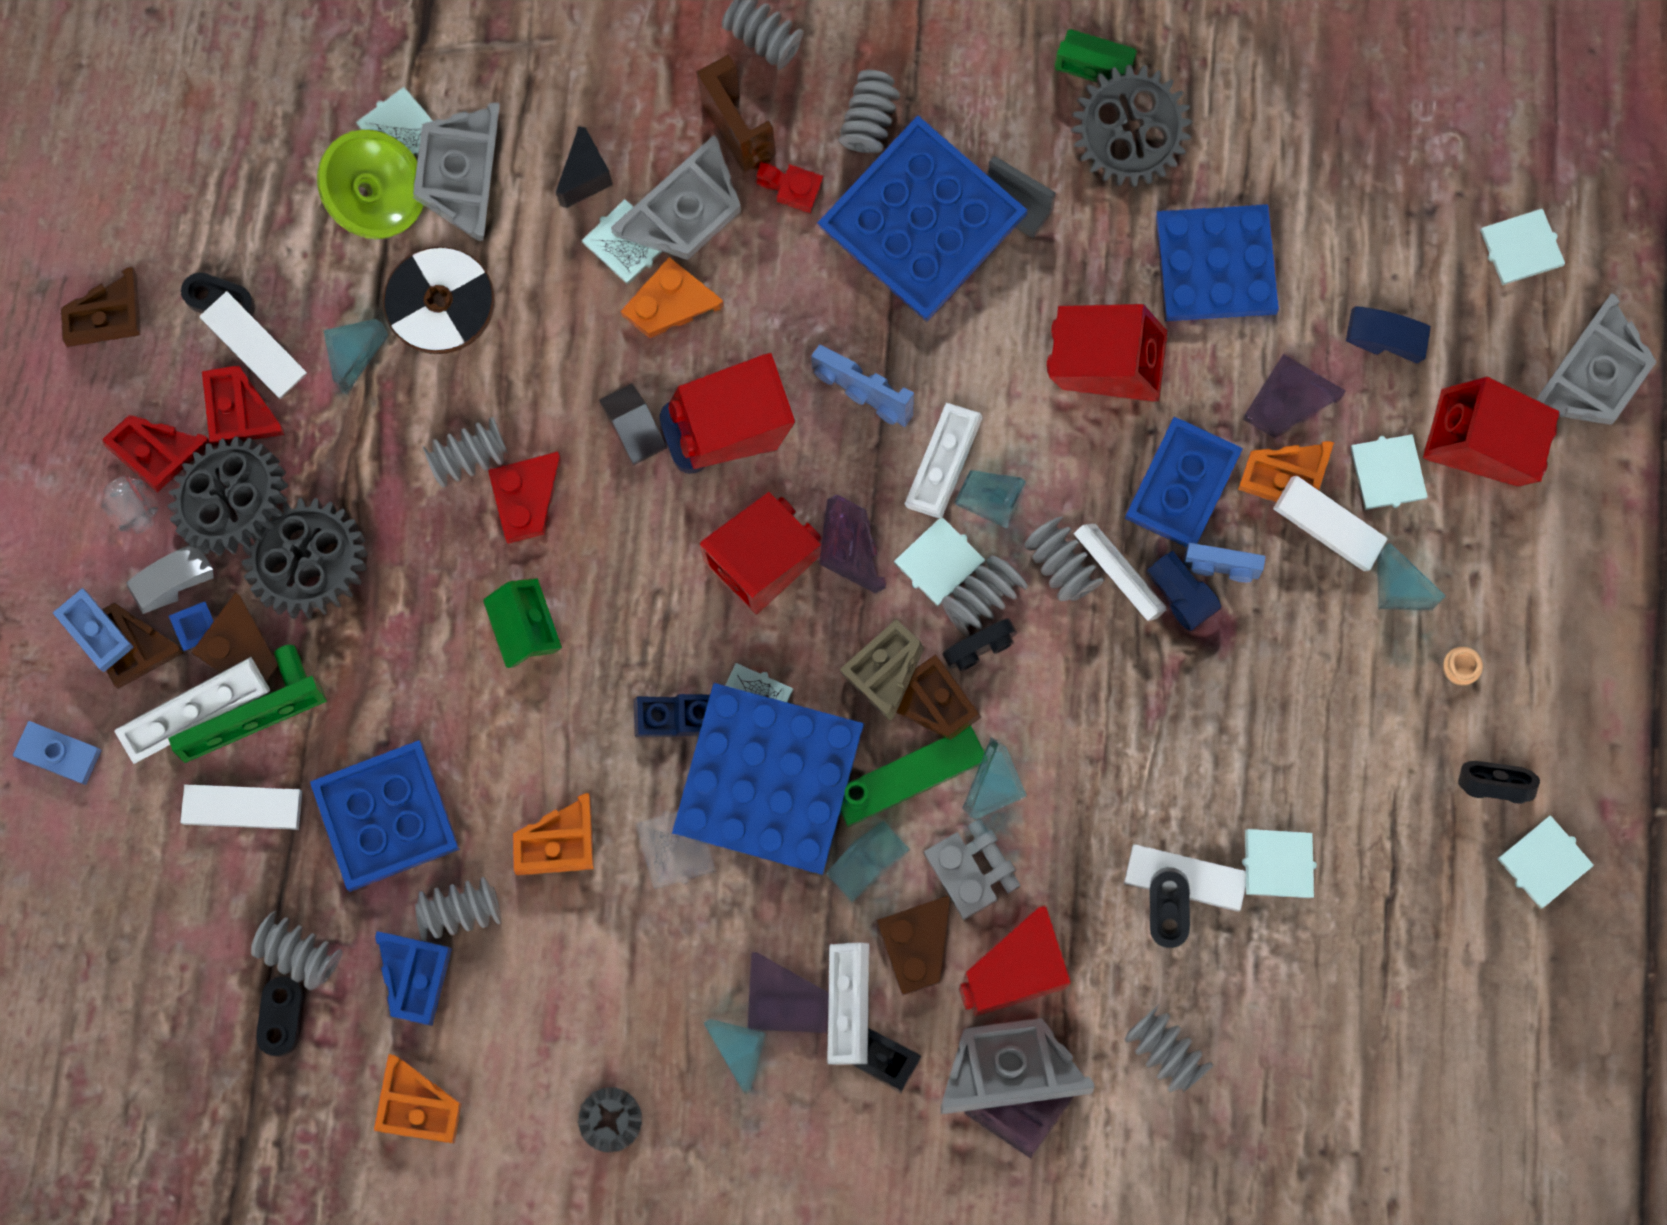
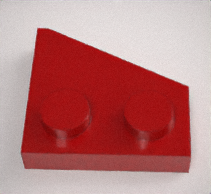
(236, 407)
(153, 450)
(524, 495)

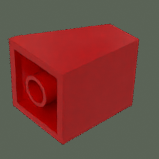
(1108, 351)
(732, 413)
(1492, 432)
(761, 551)
(1017, 968)

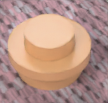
(1462, 666)

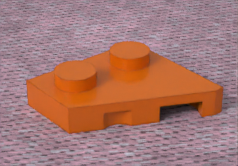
(669, 300)
(1270, 470)
(557, 842)

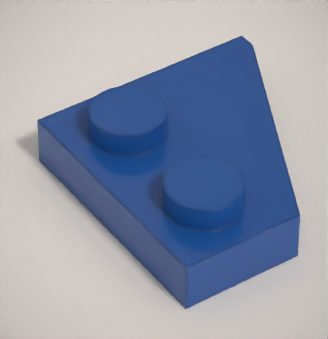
(413, 976)

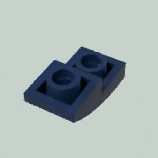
(1383, 330)
(669, 715)

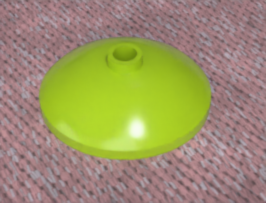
(383, 169)

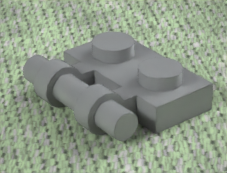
(961, 875)

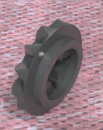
(628, 1123)

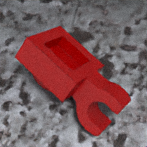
(796, 187)

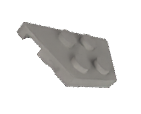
(457, 167)
(685, 206)
(1600, 369)
(1010, 1067)

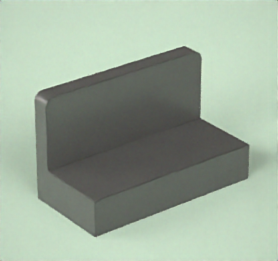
(1027, 191)

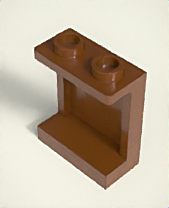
(717, 90)

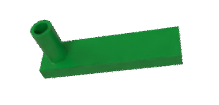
(298, 696)
(910, 776)

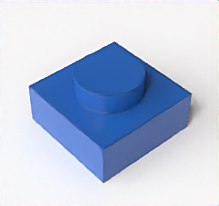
(191, 624)

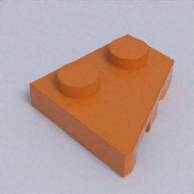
(415, 1105)

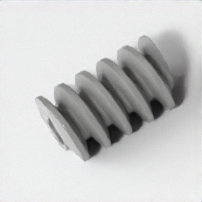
(762, 32)
(869, 112)
(466, 452)
(1061, 561)
(981, 594)
(457, 909)
(293, 953)
(1168, 1051)

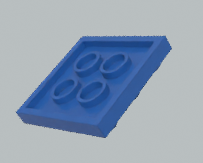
(1216, 263)
(384, 815)

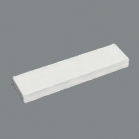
(197, 705)

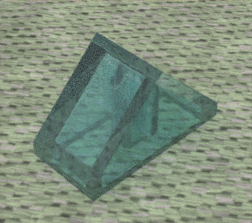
(352, 349)
(991, 496)
(1402, 584)
(994, 783)
(867, 860)
(740, 1050)

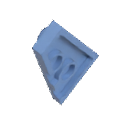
(873, 390)

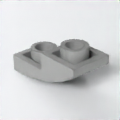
(163, 579)

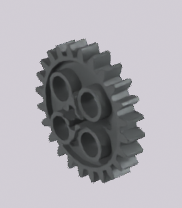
(1163, 116)
(252, 490)
(335, 568)

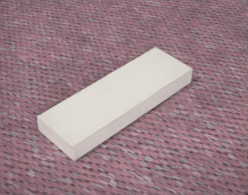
(253, 345)
(943, 460)
(1330, 523)
(1120, 571)
(241, 807)
(1207, 881)
(848, 1003)

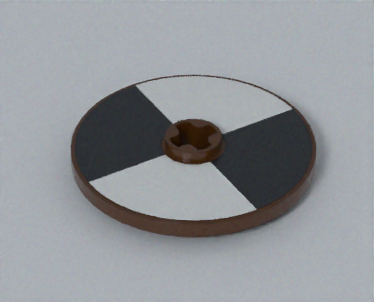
(426, 325)

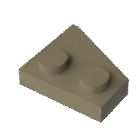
(885, 667)

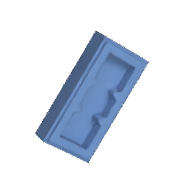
(57, 752)

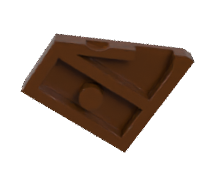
(103, 313)
(234, 639)
(149, 649)
(937, 701)
(916, 944)

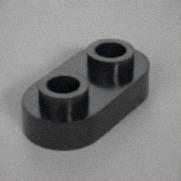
(216, 288)
(966, 652)
(1498, 781)
(1169, 905)
(284, 1015)

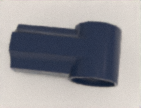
(1190, 600)

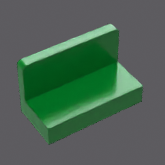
(1091, 56)
(521, 621)

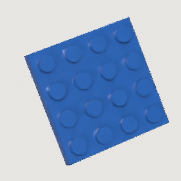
(922, 218)
(768, 778)

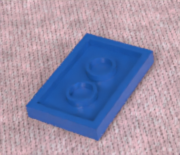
(1183, 483)

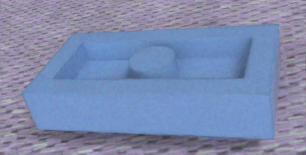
(1238, 565)
(93, 630)

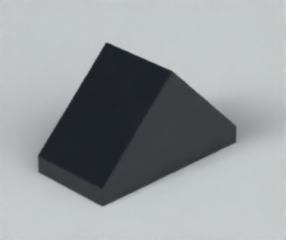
(583, 171)
(633, 423)
(889, 1061)

